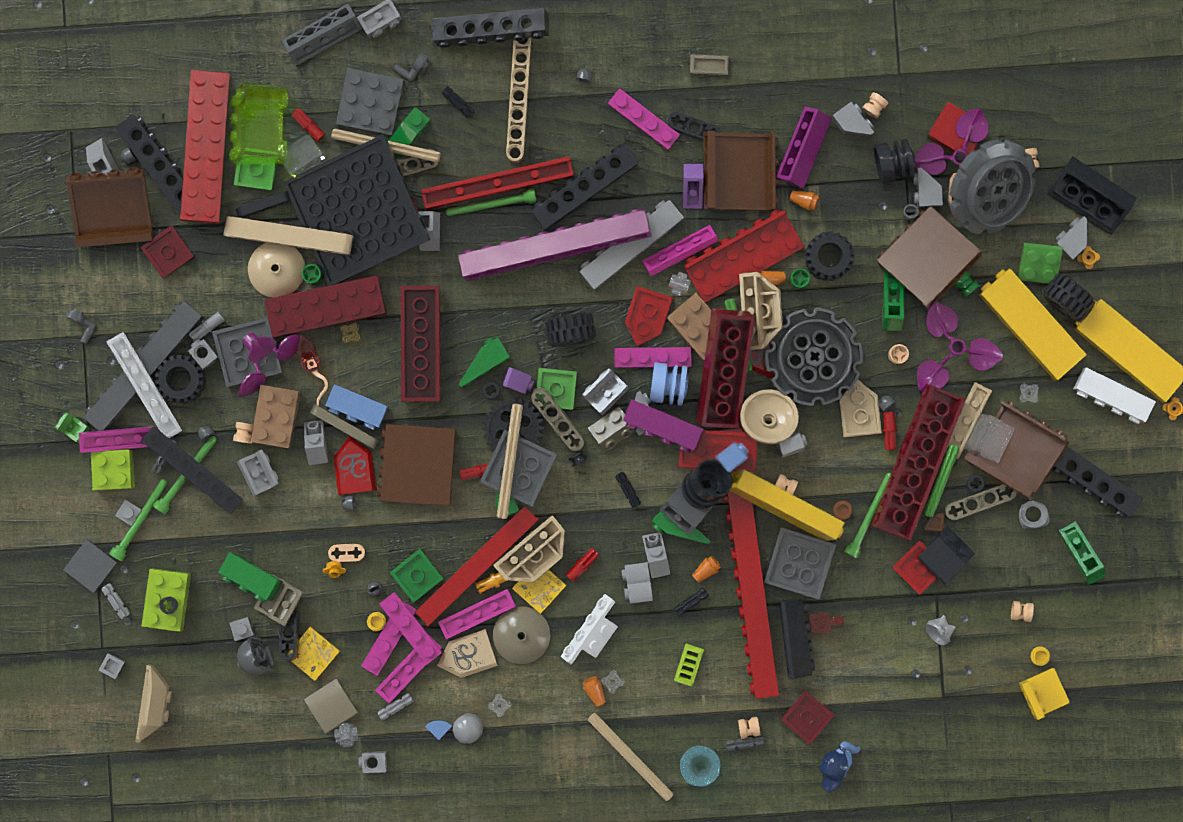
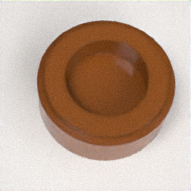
(842, 510)

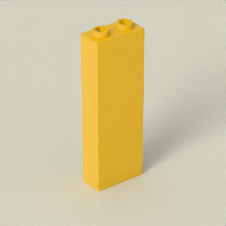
(1032, 324)
(1131, 350)
(786, 506)

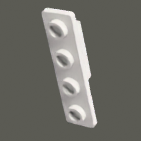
(593, 633)

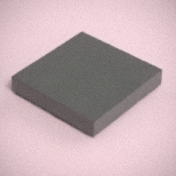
(90, 566)

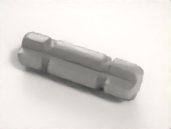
(115, 601)
(395, 706)

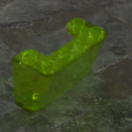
(258, 124)

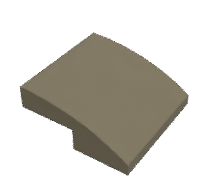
(283, 603)
(331, 706)

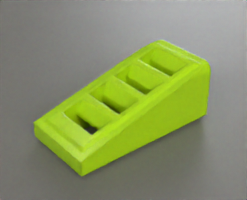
(678, 678)

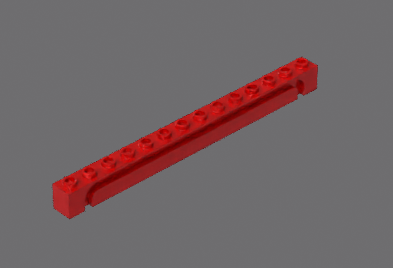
(751, 594)

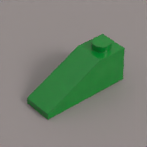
(410, 129)
(892, 304)
(487, 358)
(663, 523)
(1082, 553)

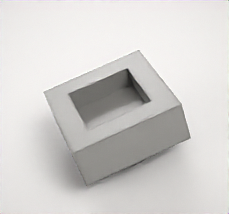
(128, 512)
(241, 628)
(112, 666)

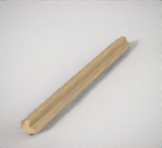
(396, 147)
(509, 462)
(630, 756)

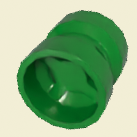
(311, 271)
(802, 278)
(966, 284)

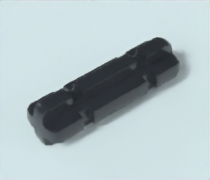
(457, 101)
(628, 489)
(691, 602)

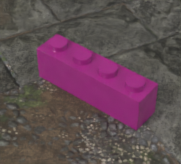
(804, 147)
(663, 425)

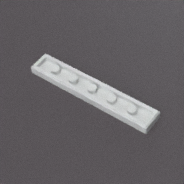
(143, 385)

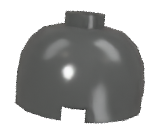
(254, 658)

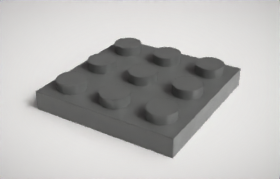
(370, 102)
(234, 354)
(530, 469)
(799, 563)

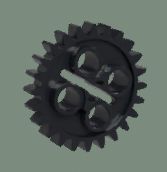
(495, 423)

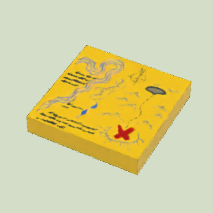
(541, 591)
(314, 653)

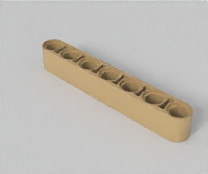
(514, 105)
(288, 235)

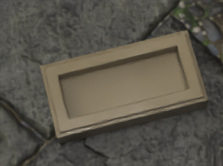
(709, 65)

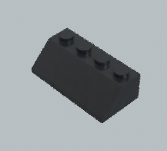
(1092, 195)
(795, 638)

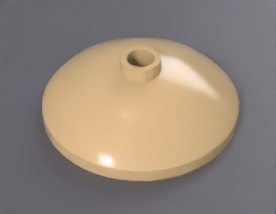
(277, 283)
(769, 406)

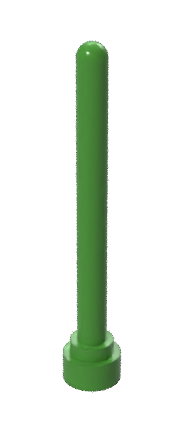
(528, 196)
(164, 503)
(854, 548)
(119, 551)

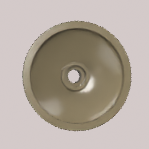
(531, 624)

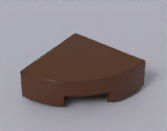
(935, 523)

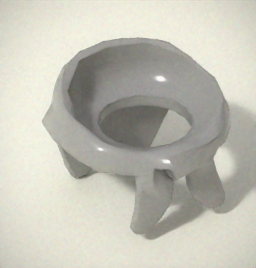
(1043, 521)
(939, 630)

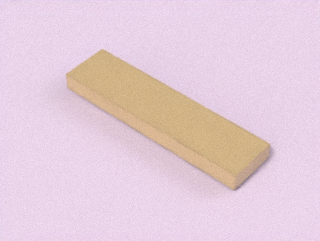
(969, 415)

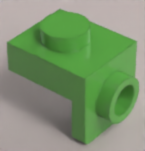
(71, 426)

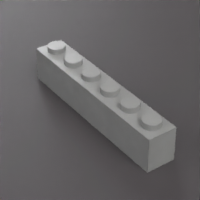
(618, 256)

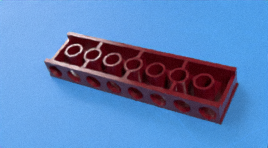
(918, 462)

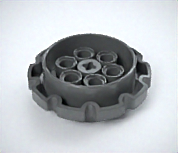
(992, 186)
(836, 335)

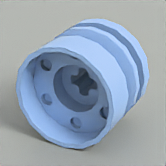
(668, 384)

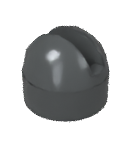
(584, 76)
(128, 156)
(910, 209)
(886, 403)
(205, 432)
(349, 503)
(373, 584)

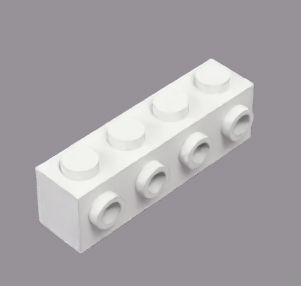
(1114, 395)

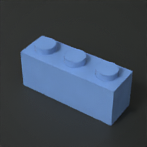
(356, 407)
(733, 456)

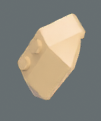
(764, 303)
(534, 553)
(153, 703)

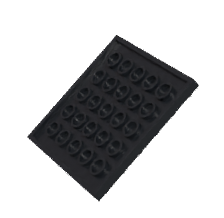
(361, 197)

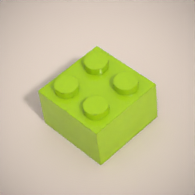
(112, 470)

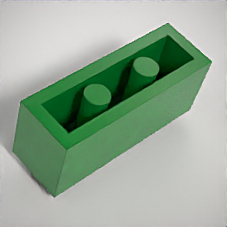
(250, 577)

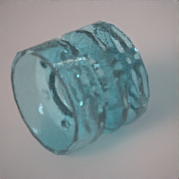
(689, 770)

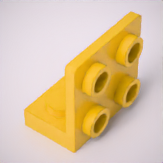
(1044, 693)

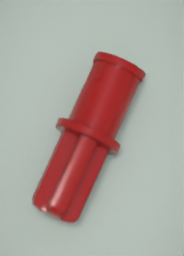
(308, 124)
(889, 430)
(473, 472)
(582, 564)

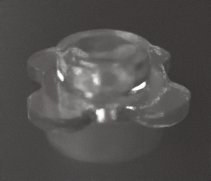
(1032, 397)
(612, 686)
(494, 705)

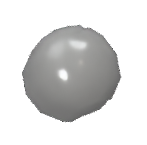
(468, 728)

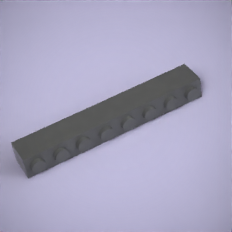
(160, 347)

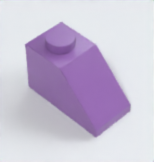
(692, 185)
(518, 381)

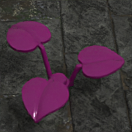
(971, 126)
(258, 349)
(982, 352)

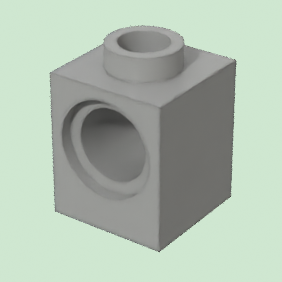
(211, 357)
(381, 757)

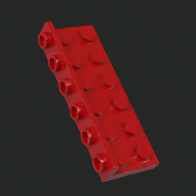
(746, 253)

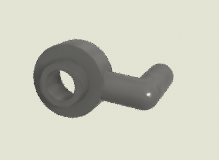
(421, 63)
(77, 316)

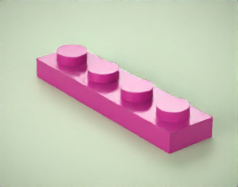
(643, 119)
(680, 250)
(648, 356)
(112, 439)
(476, 614)
(410, 628)
(384, 645)
(402, 675)

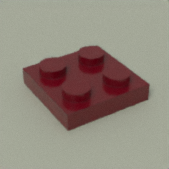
(167, 252)
(807, 717)

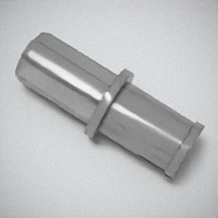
(206, 326)

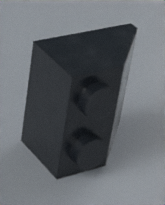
(945, 555)

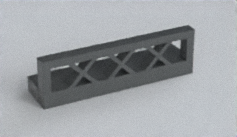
(323, 36)

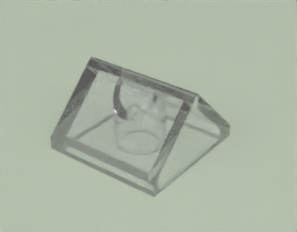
(302, 156)
(989, 437)

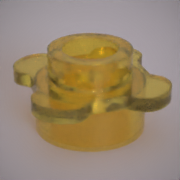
(355, 334)

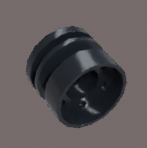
(893, 161)
(706, 484)

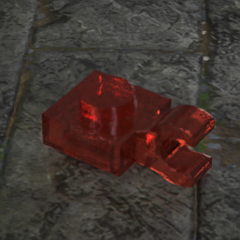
(821, 622)

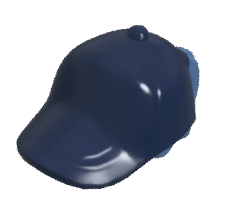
(836, 764)

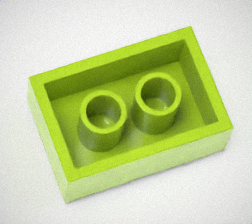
(161, 585)

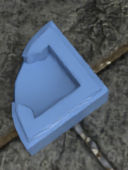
(438, 728)

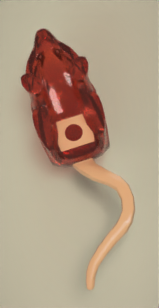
(310, 361)

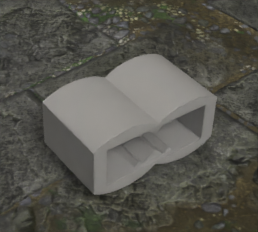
(792, 445)
(638, 583)

